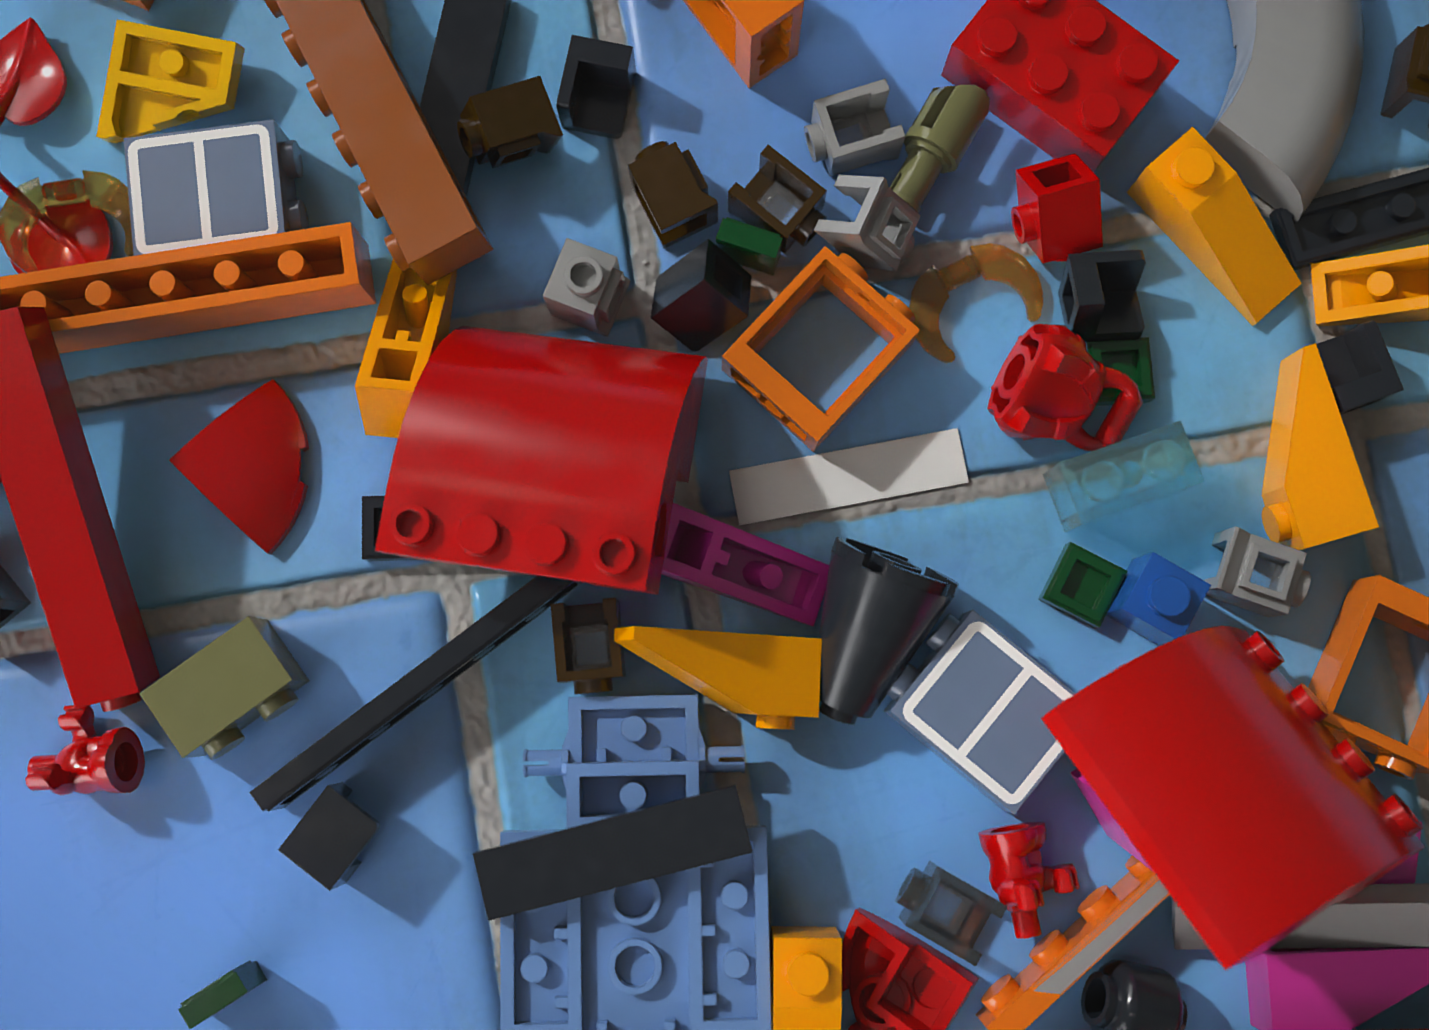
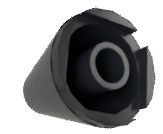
(873, 625)

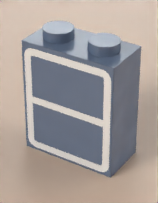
(212, 185)
(982, 708)

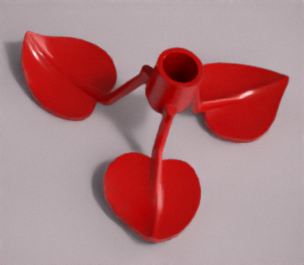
(30, 90)

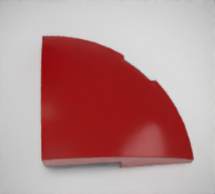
(252, 464)
(899, 978)

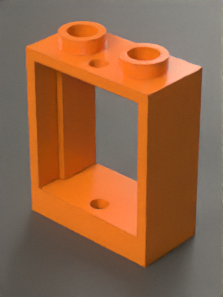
(752, 33)
(848, 283)
(1403, 609)

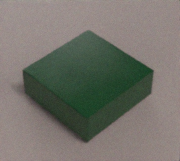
(750, 245)
(1129, 357)
(1082, 585)
(221, 993)

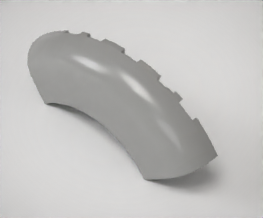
(1289, 95)

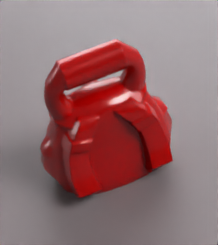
(1053, 388)

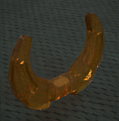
(29, 202)
(993, 263)

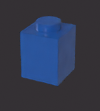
(1157, 599)

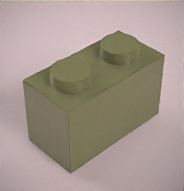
(225, 689)

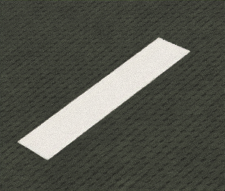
(848, 476)

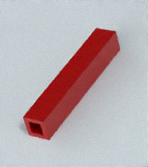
(66, 522)

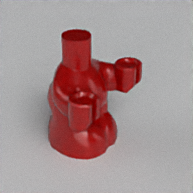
(91, 761)
(1019, 874)

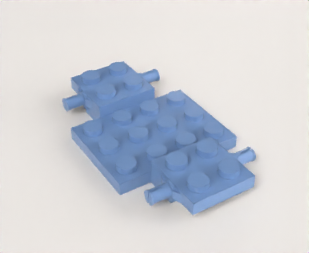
(654, 951)

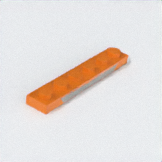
(1067, 956)

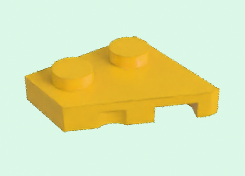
(165, 80)

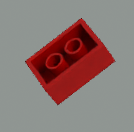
(1060, 72)

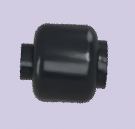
(1132, 998)

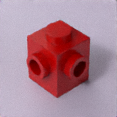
(1058, 208)

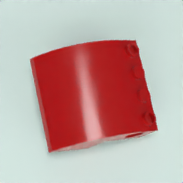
(543, 457)
(1233, 787)

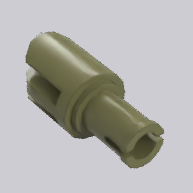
(939, 139)

